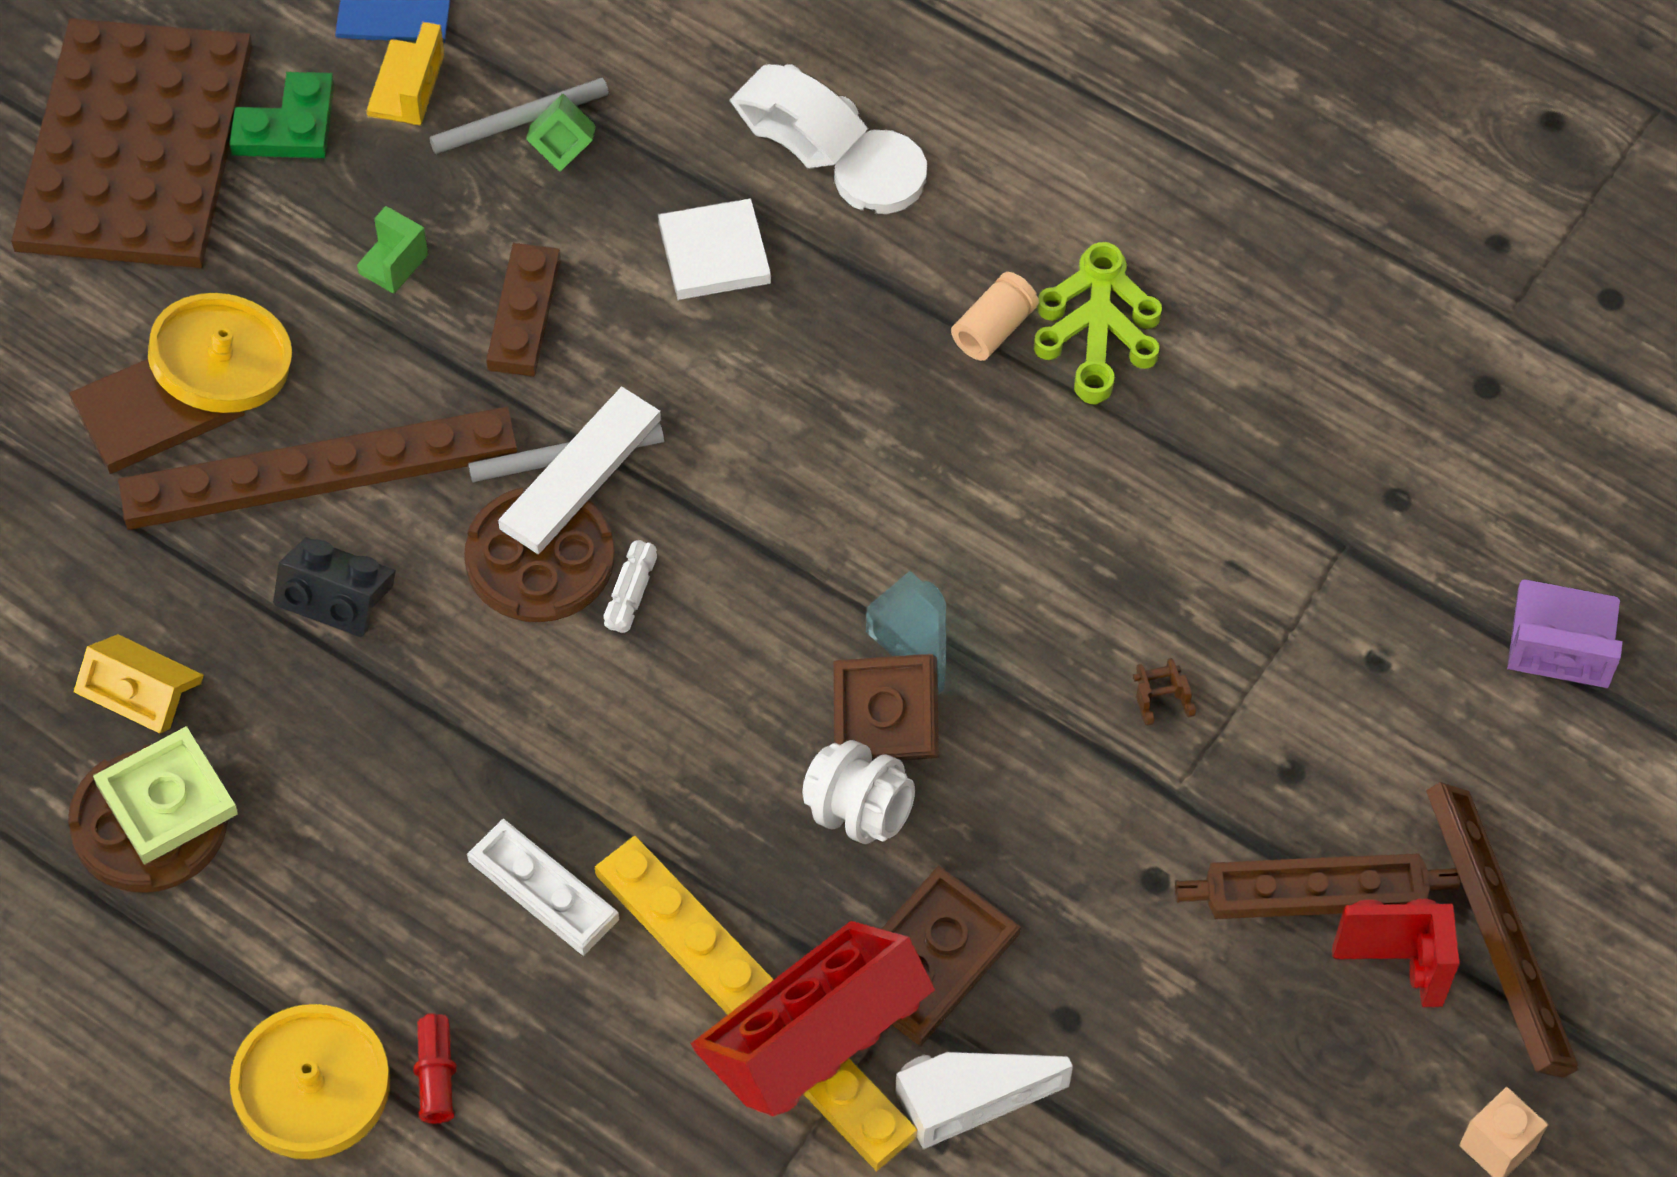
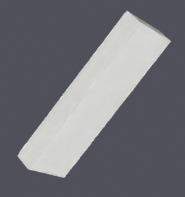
(543, 887)

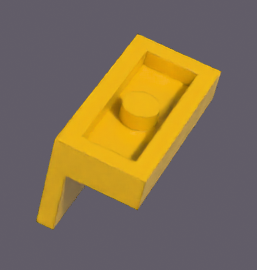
(408, 77)
(134, 681)

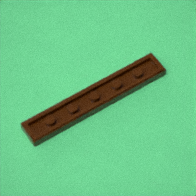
(1502, 931)

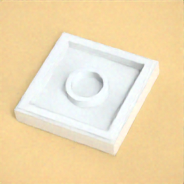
(714, 249)

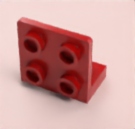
(1404, 931)

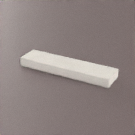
(579, 470)

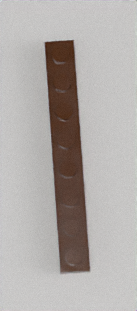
(315, 468)

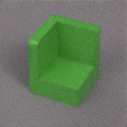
(561, 132)
(397, 253)

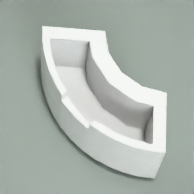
(799, 114)

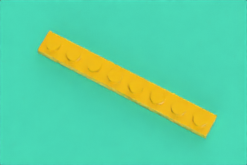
(731, 978)

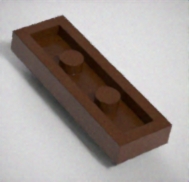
(523, 309)

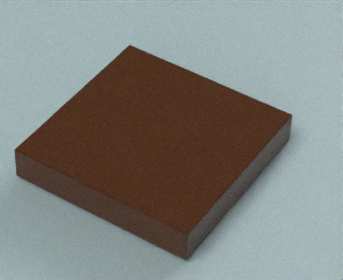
(888, 705)

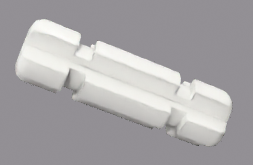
(630, 586)

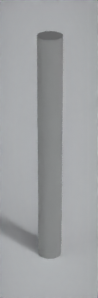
(514, 117)
(535, 459)

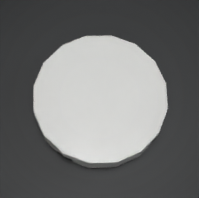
(881, 172)

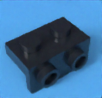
(331, 585)

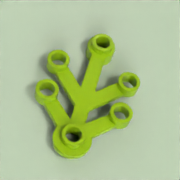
(1099, 316)

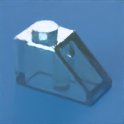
(910, 621)

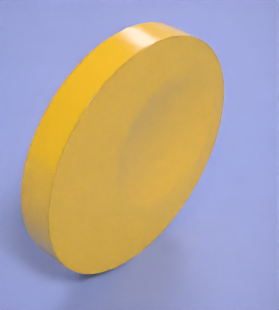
(219, 352)
(310, 1081)

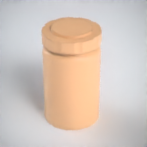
(994, 316)

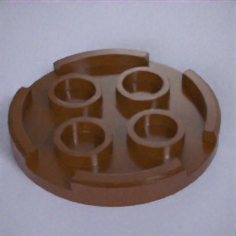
(545, 585)
(110, 854)

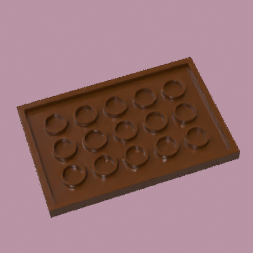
(133, 143)

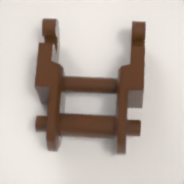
(1178, 686)

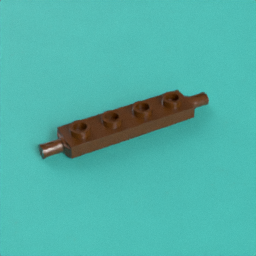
(1313, 884)

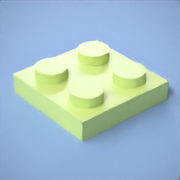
(165, 795)

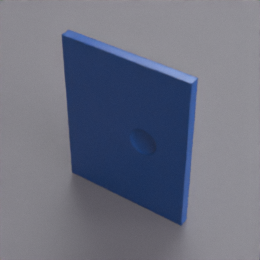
(390, 18)

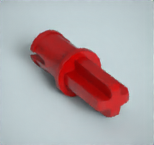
(435, 1069)

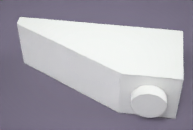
(969, 1089)

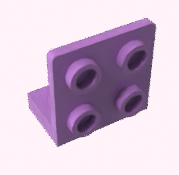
(1565, 634)

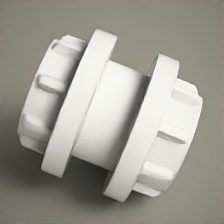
(863, 792)

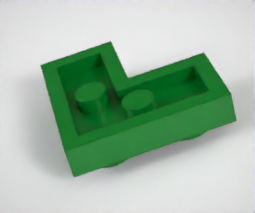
(291, 131)

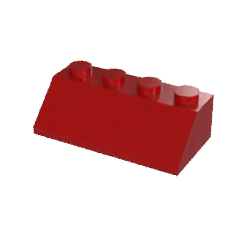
(815, 1016)

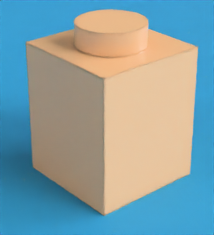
(1503, 1134)

